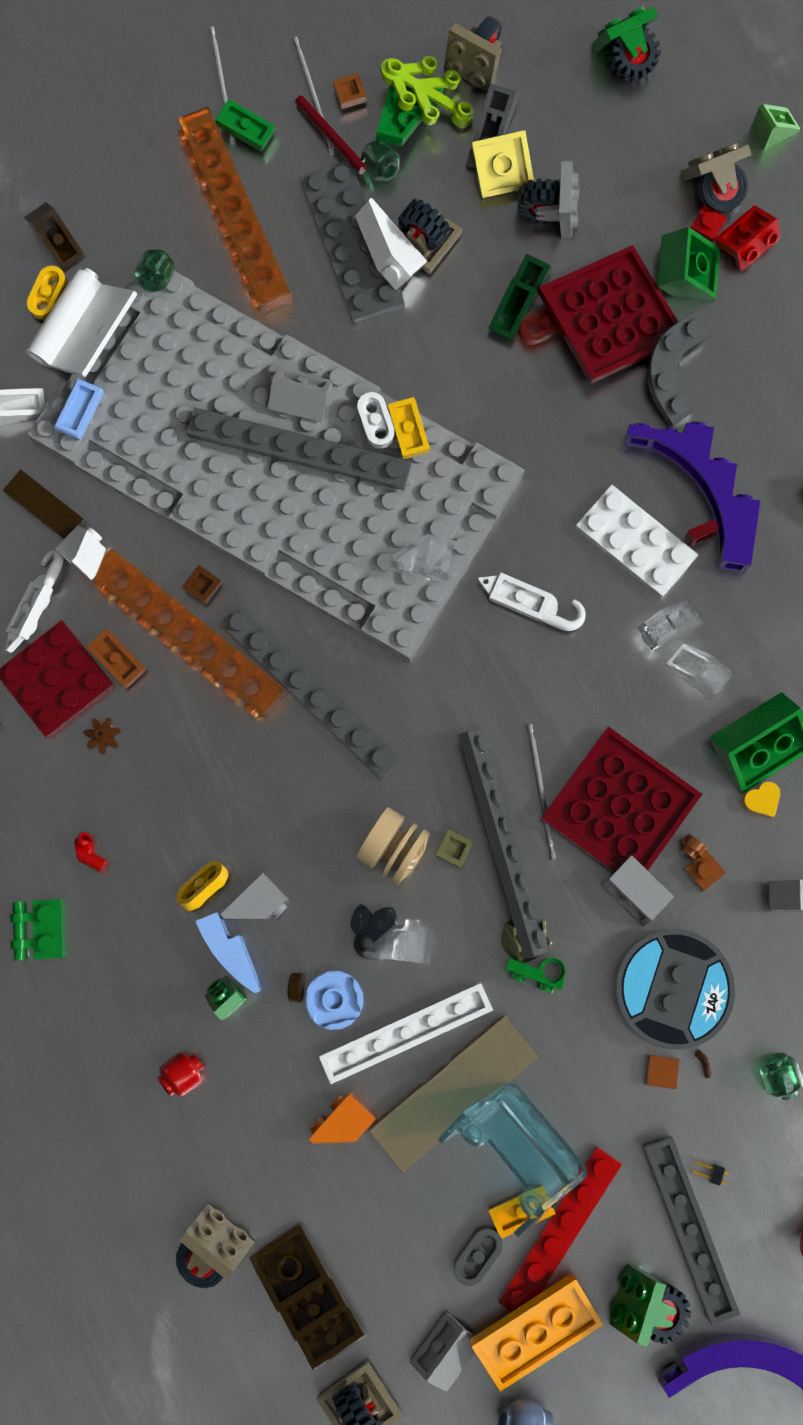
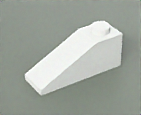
(389, 247)

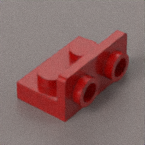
(749, 236)

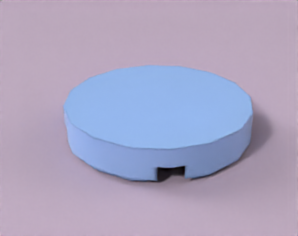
(334, 1000)

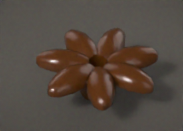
(105, 738)

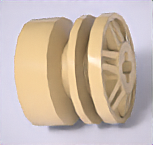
(393, 846)

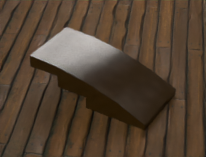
(307, 1297)

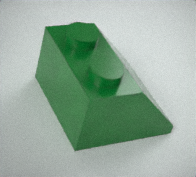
(688, 265)

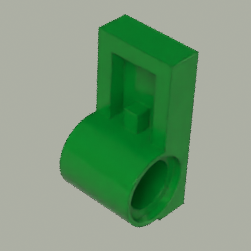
(521, 971)
(224, 997)

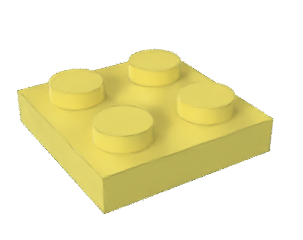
(502, 163)

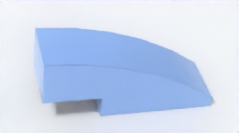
(229, 952)

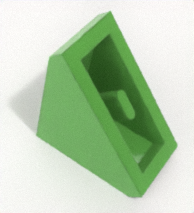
(773, 125)

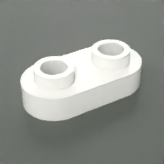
(377, 421)

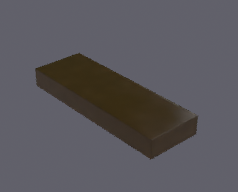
(43, 504)

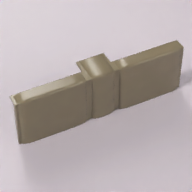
(472, 1074)

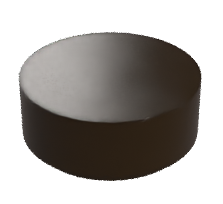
(296, 987)

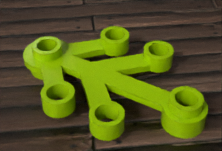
(399, 74)

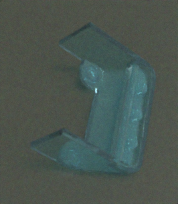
(527, 1147)

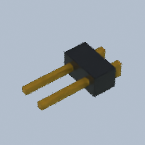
(717, 1173)

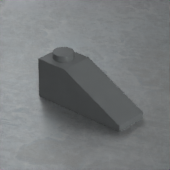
(494, 116)

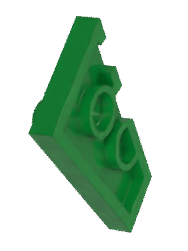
(395, 123)

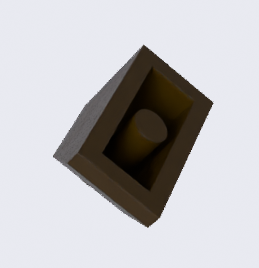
(54, 235)

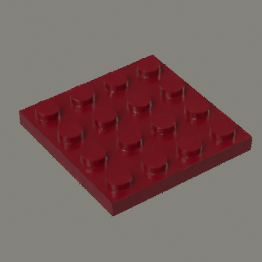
(608, 312)
(621, 804)

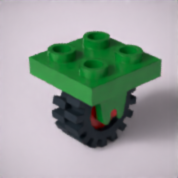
(630, 45)
(648, 1308)

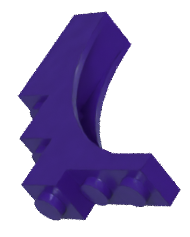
(733, 514)

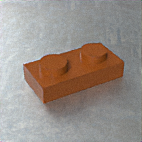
(116, 658)

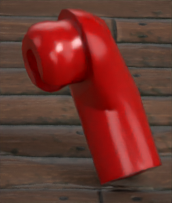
(86, 854)

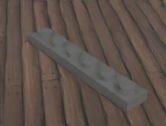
(691, 1230)

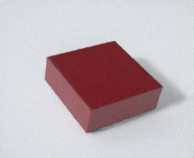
(701, 533)

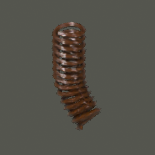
(705, 1064)

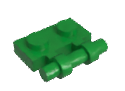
(48, 929)

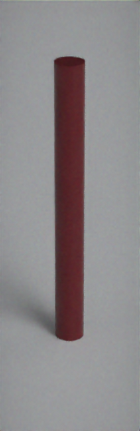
(331, 134)

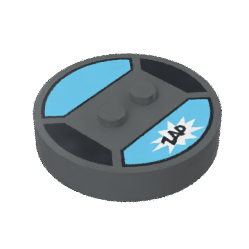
(674, 989)

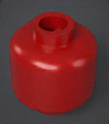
(180, 1074)

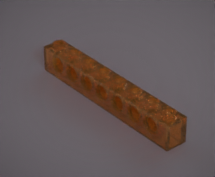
(201, 127)
(115, 567)

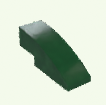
(520, 296)

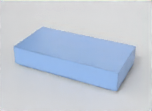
(78, 409)

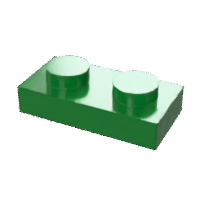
(245, 125)

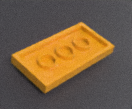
(535, 1332)

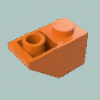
(345, 1123)

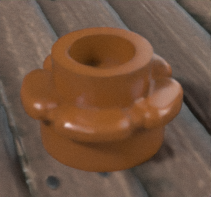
(693, 847)

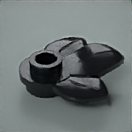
(370, 925)

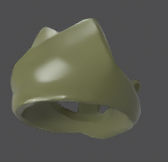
(511, 944)

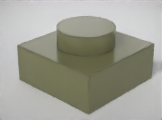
(454, 848)

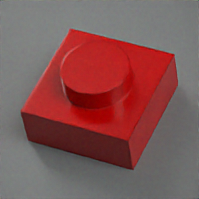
(708, 223)

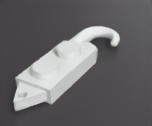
(529, 601)
(33, 603)

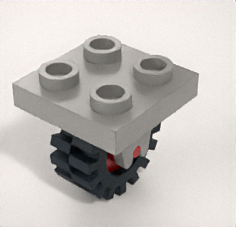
(552, 200)

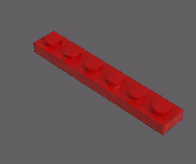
(560, 1232)

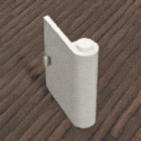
(80, 324)

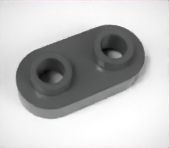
(479, 1256)

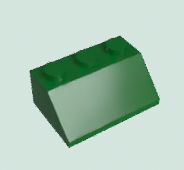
(761, 742)

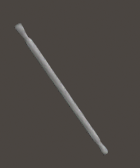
(220, 74)
(310, 85)
(540, 789)

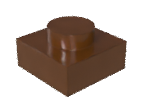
(202, 584)

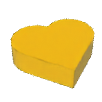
(763, 799)

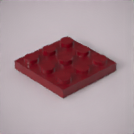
(55, 679)

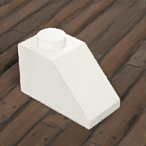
(83, 550)

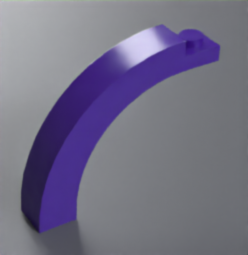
(732, 1352)

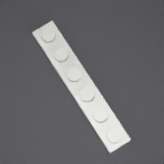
(405, 1033)

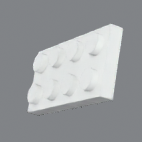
(636, 541)

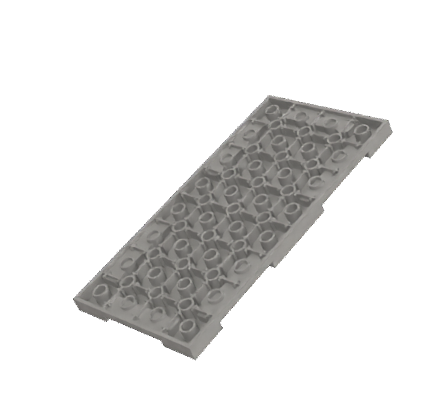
(286, 521)

